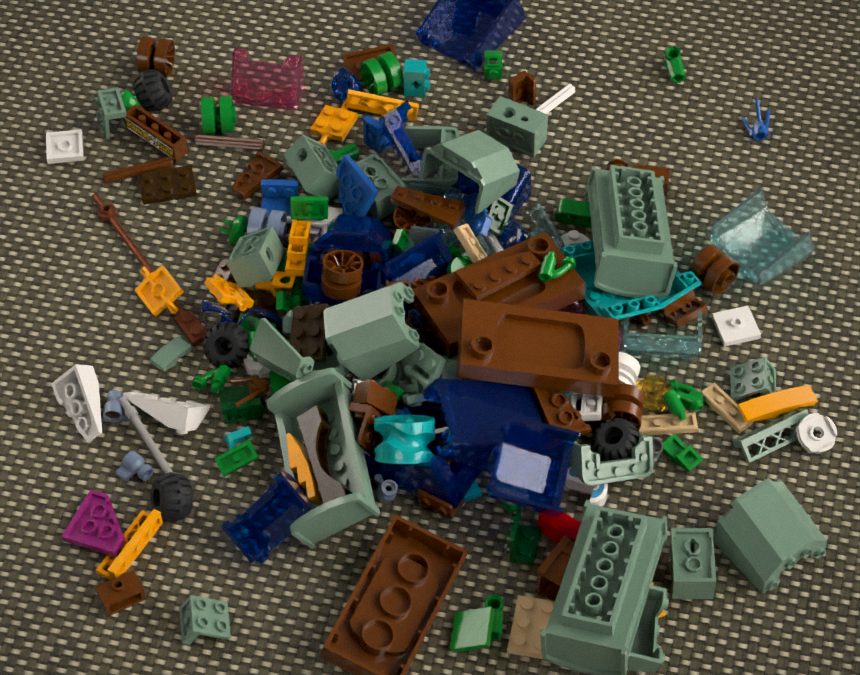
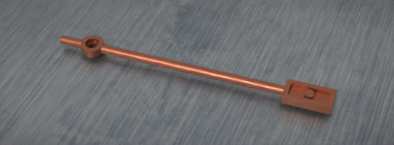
(185, 320)

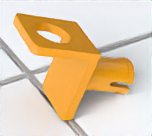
(275, 285)

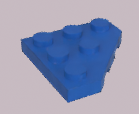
(355, 188)
(479, 222)

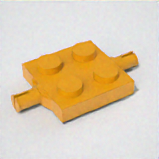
(333, 123)
(158, 290)
(228, 292)

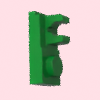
(236, 458)

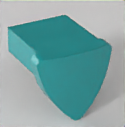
(237, 437)

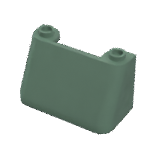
(593, 471)

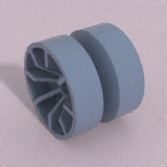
(260, 220)

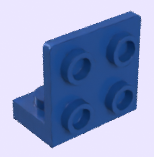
(374, 136)
(277, 194)

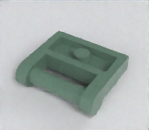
(428, 361)

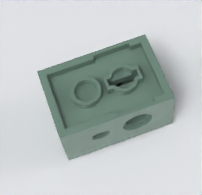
(517, 126)
(313, 167)
(384, 180)
(256, 257)
(692, 563)

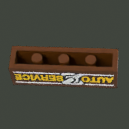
(156, 133)

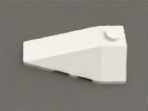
(80, 396)
(172, 413)

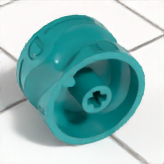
(404, 438)

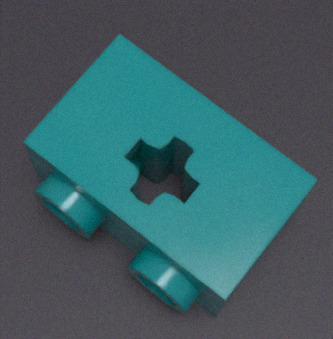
(416, 77)

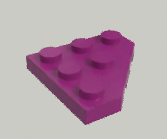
(95, 525)

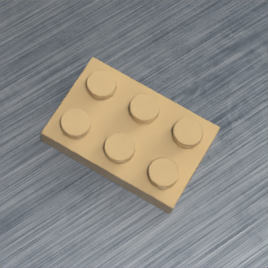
(529, 619)

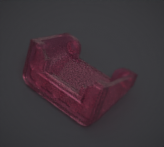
(267, 83)

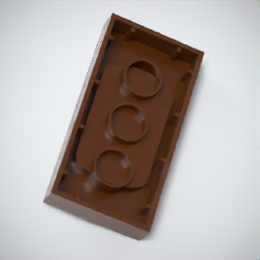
(442, 298)
(538, 348)
(394, 601)

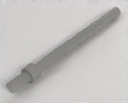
(132, 414)

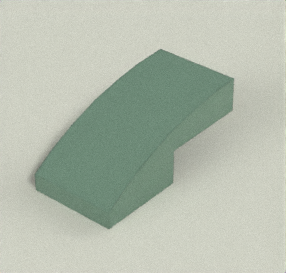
(170, 353)

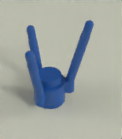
(759, 130)

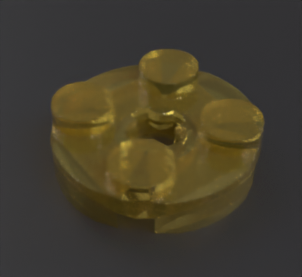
(656, 384)

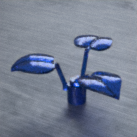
(207, 305)

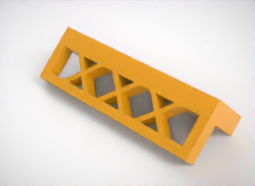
(377, 104)
(133, 548)

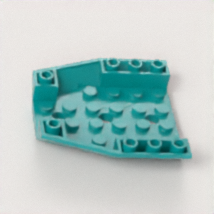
(616, 306)

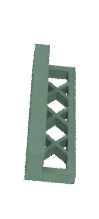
(769, 429)

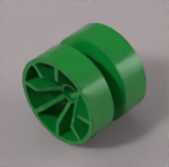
(382, 73)
(223, 114)

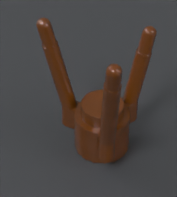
(256, 388)

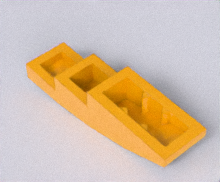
(297, 248)
(777, 403)
(301, 466)

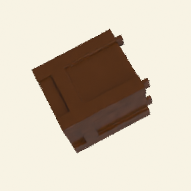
(553, 569)

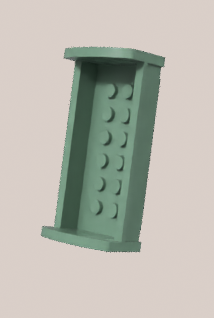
(630, 232)
(344, 455)
(604, 591)

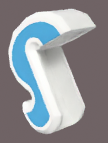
(598, 491)

